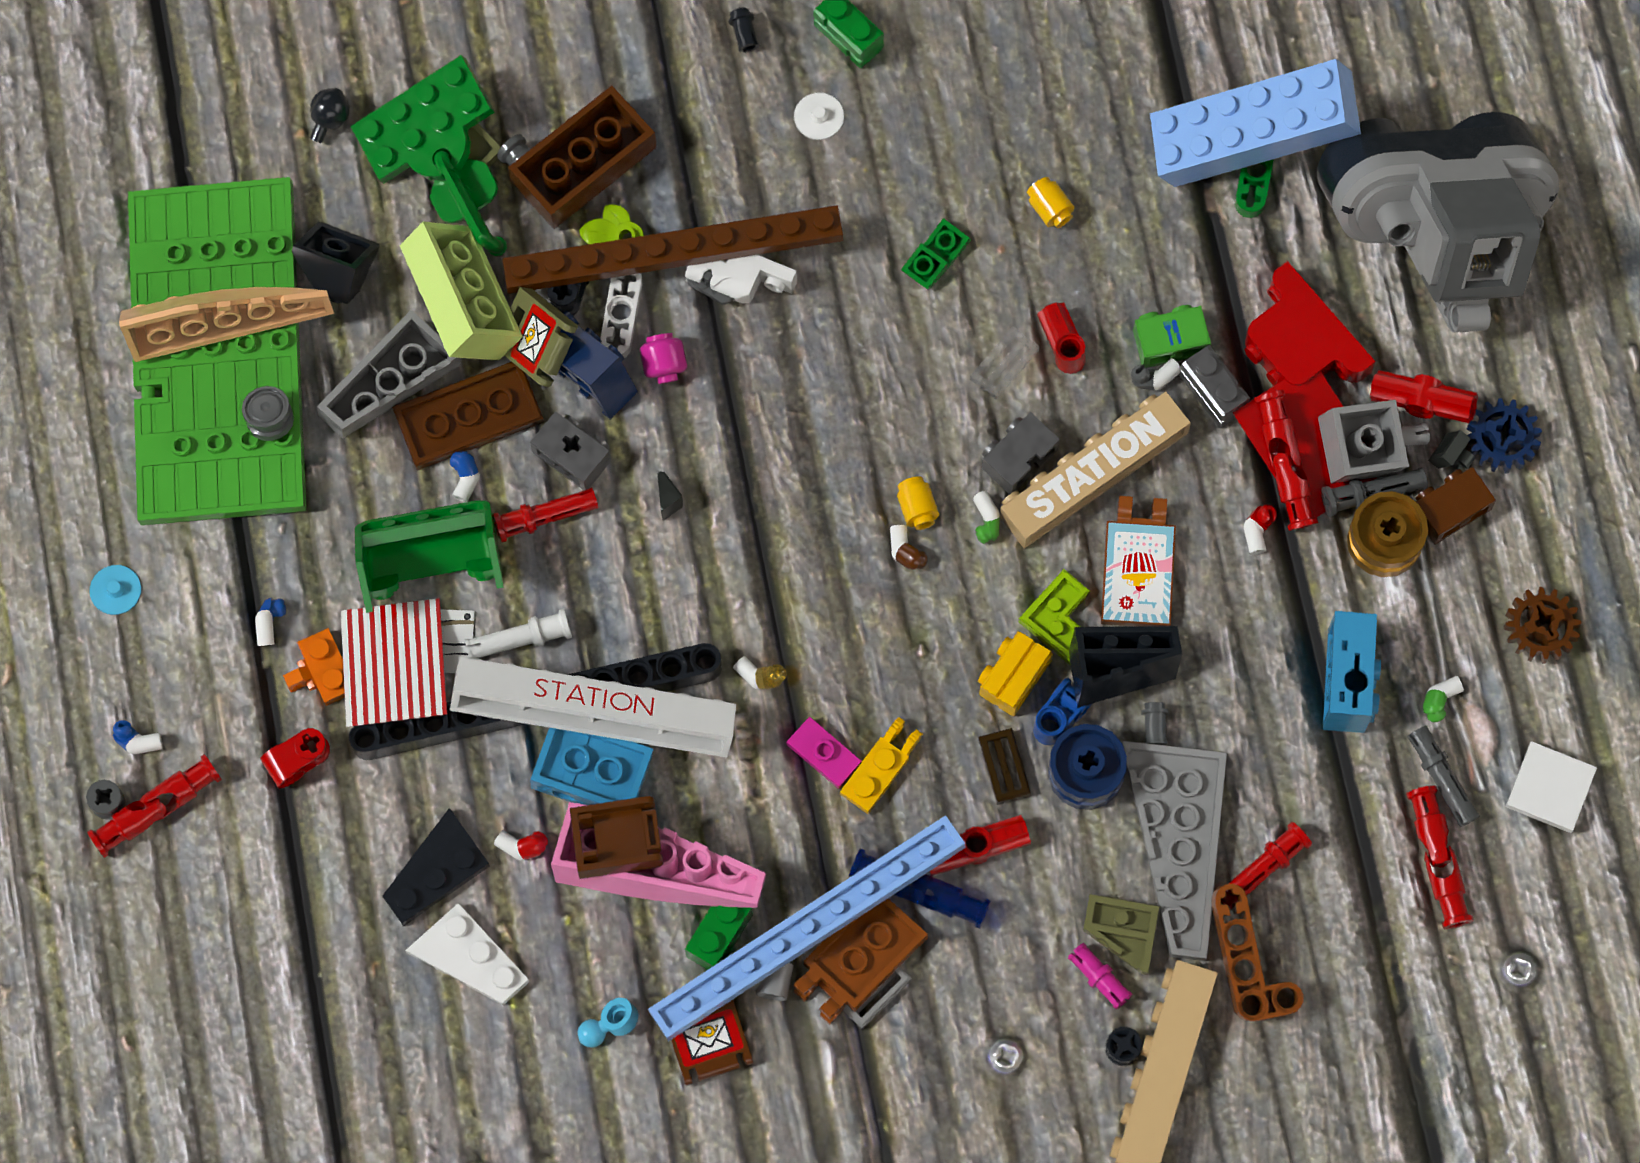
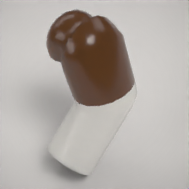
(904, 552)

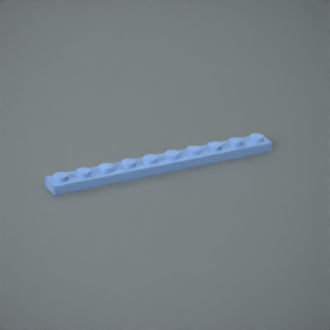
(807, 928)

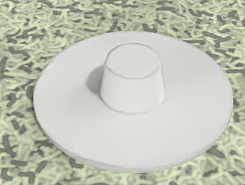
(819, 116)

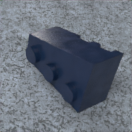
(597, 370)

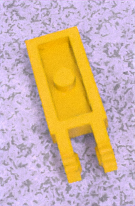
(879, 768)

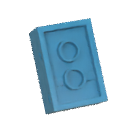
(1351, 672)
(590, 767)

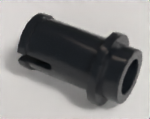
(741, 20)

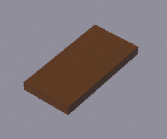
(467, 414)

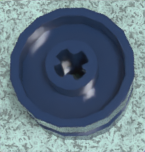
(1089, 746)

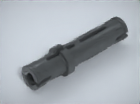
(1439, 769)

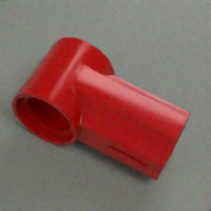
(1062, 336)

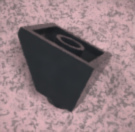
(335, 260)

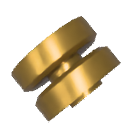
(1389, 514)

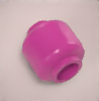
(663, 357)

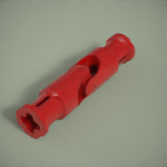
(1290, 476)
(141, 814)
(1433, 833)

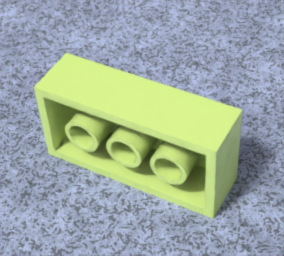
(460, 291)

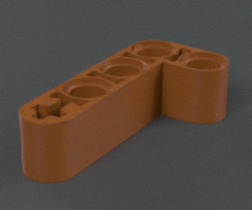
(1247, 951)

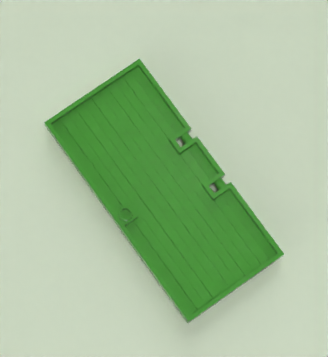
(193, 440)

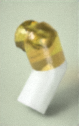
(761, 677)

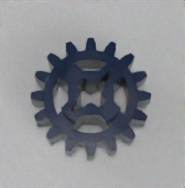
(1517, 438)

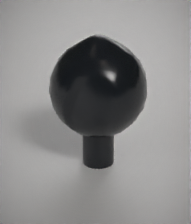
(329, 111)

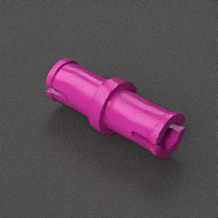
(1100, 976)

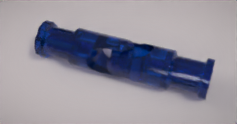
(948, 898)

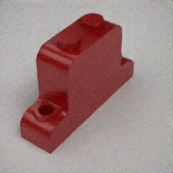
(1303, 336)

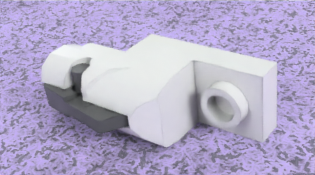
(740, 278)

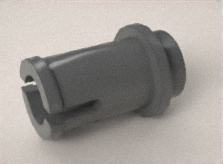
(1155, 723)

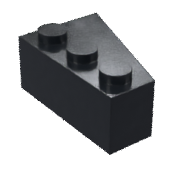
(1122, 660)

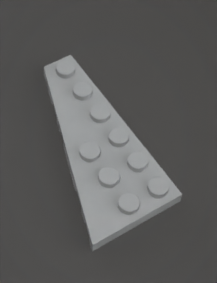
(1179, 817)

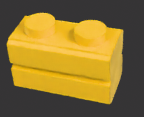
(1014, 673)

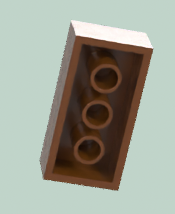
(582, 157)

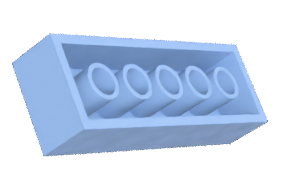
(1255, 123)

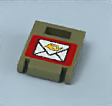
(542, 343)

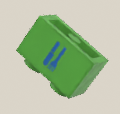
(1170, 335)

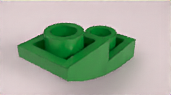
(936, 254)

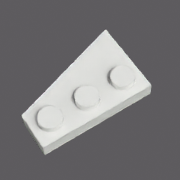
(468, 954)

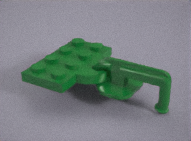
(422, 130)

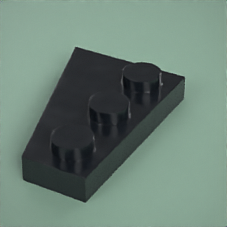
(435, 870)

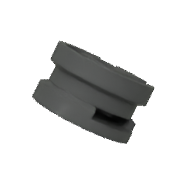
(267, 413)

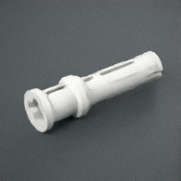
(535, 631)

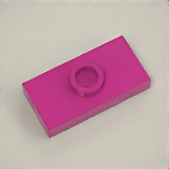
(824, 752)

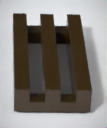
(1011, 794)

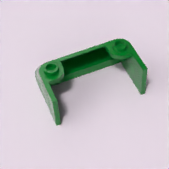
(426, 546)

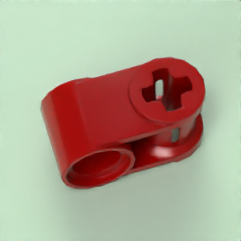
(292, 759)

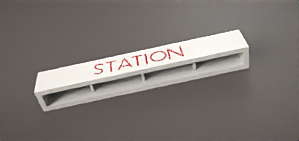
(593, 707)

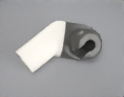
(1155, 379)

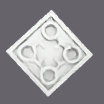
(1551, 787)

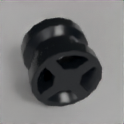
(1127, 1040)

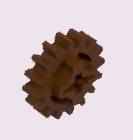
(1555, 618)

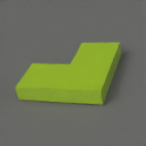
(1050, 613)

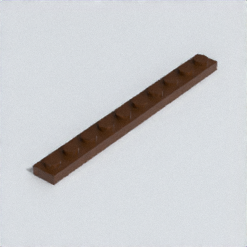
(673, 249)

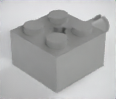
(1385, 441)

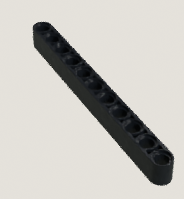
(619, 672)

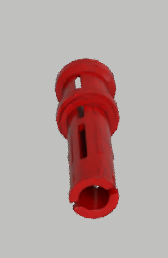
(529, 518)
(1276, 856)

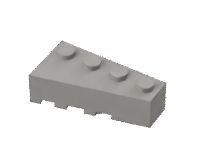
(389, 374)

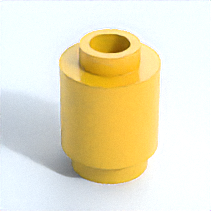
(1050, 202)
(917, 503)

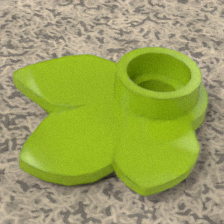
(612, 227)

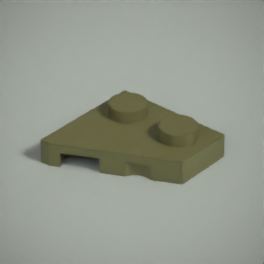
(1123, 928)

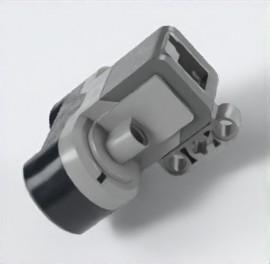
(1454, 197)

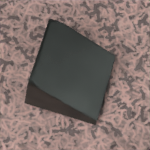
(670, 497)

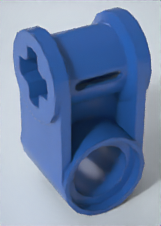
(1061, 709)

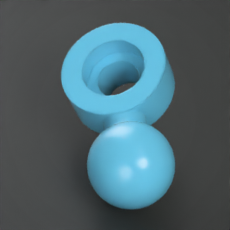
(617, 1017)

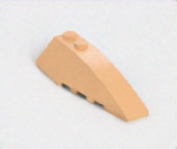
(216, 317)

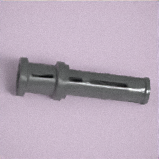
(1356, 490)

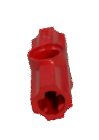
(1424, 396)
(998, 838)

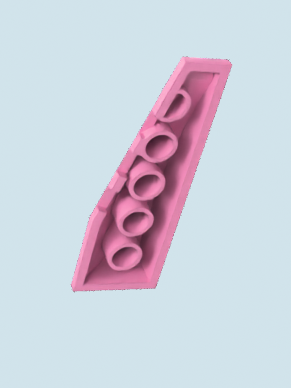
(687, 875)

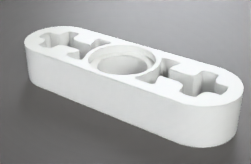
(626, 336)

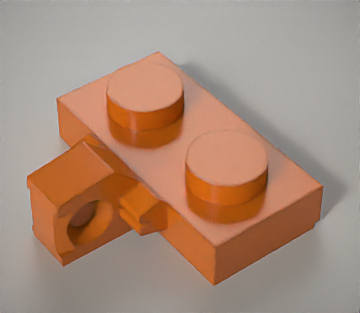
(320, 668)

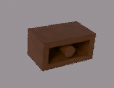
(1455, 503)

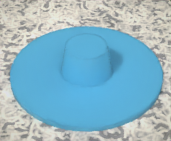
(115, 589)

